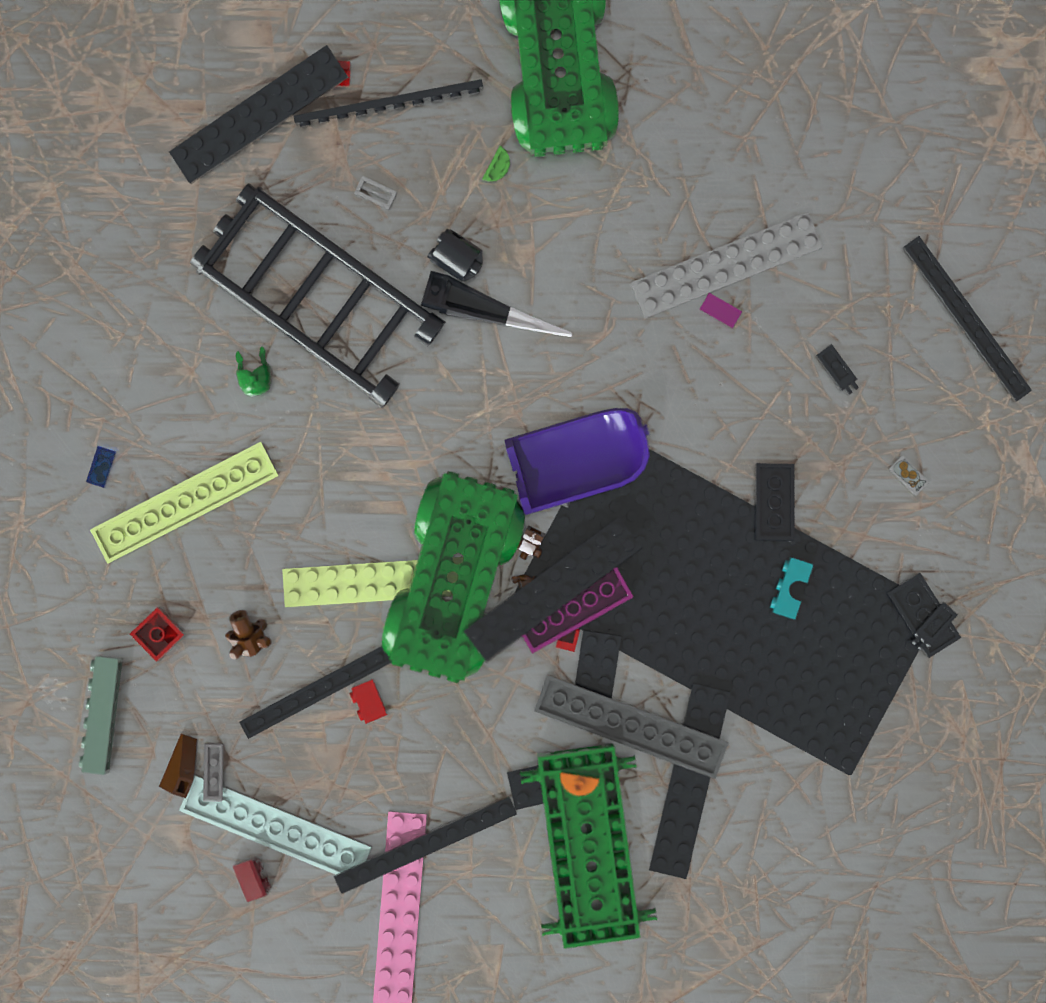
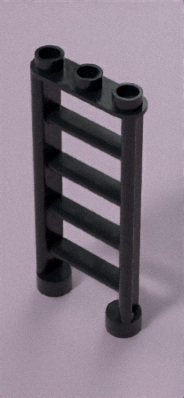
(228, 228)

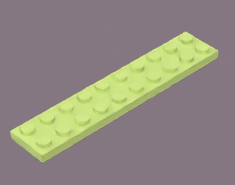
(184, 502)
(351, 582)

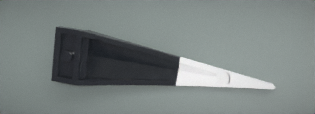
(458, 299)

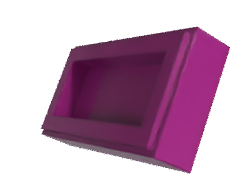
(720, 310)

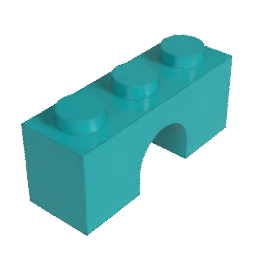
(794, 571)

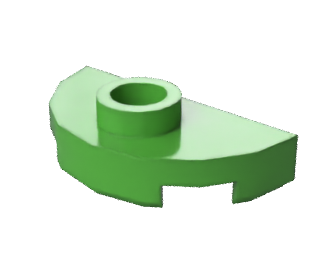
(498, 167)

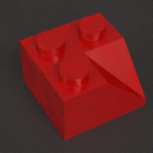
(157, 634)

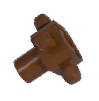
(247, 637)

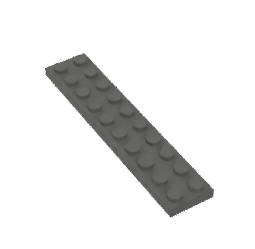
(631, 726)

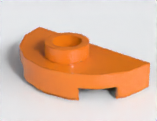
(578, 784)

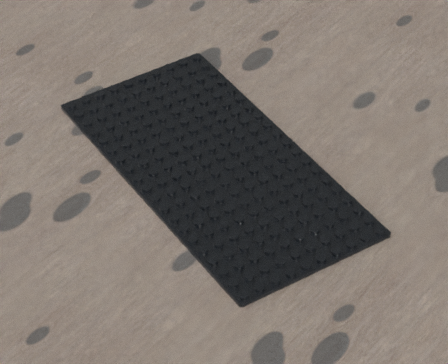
(708, 619)

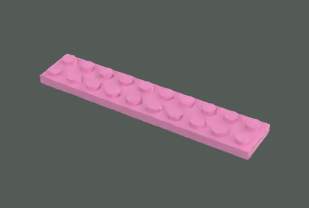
(399, 915)

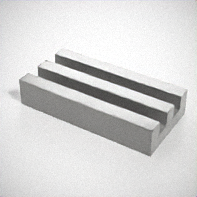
(390, 199)

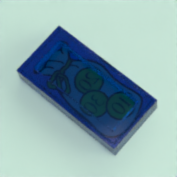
(101, 466)

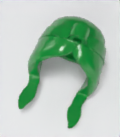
(254, 382)

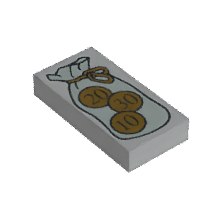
(909, 475)

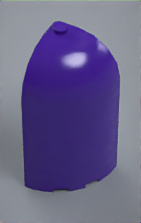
(578, 457)

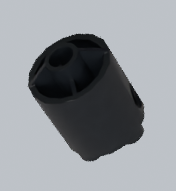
(457, 255)

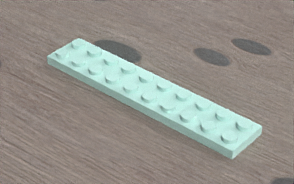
(276, 829)

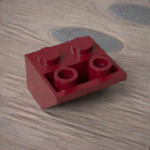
(251, 879)

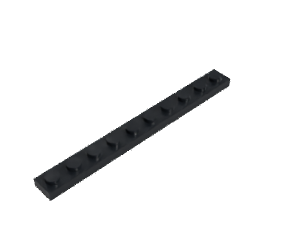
(380, 105)
(967, 318)
(315, 692)
(425, 845)

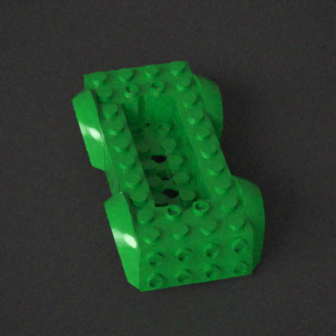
(568, 110)
(452, 519)

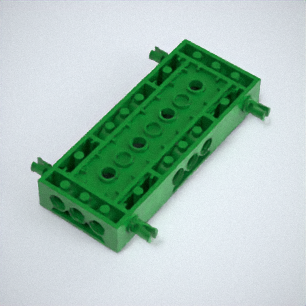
(573, 849)

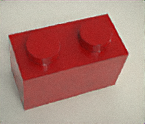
(369, 701)

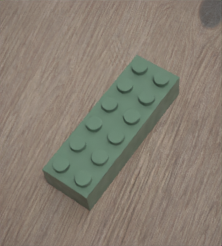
(101, 715)

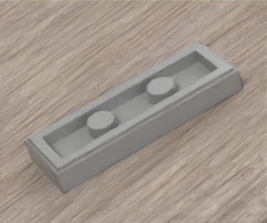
(213, 773)

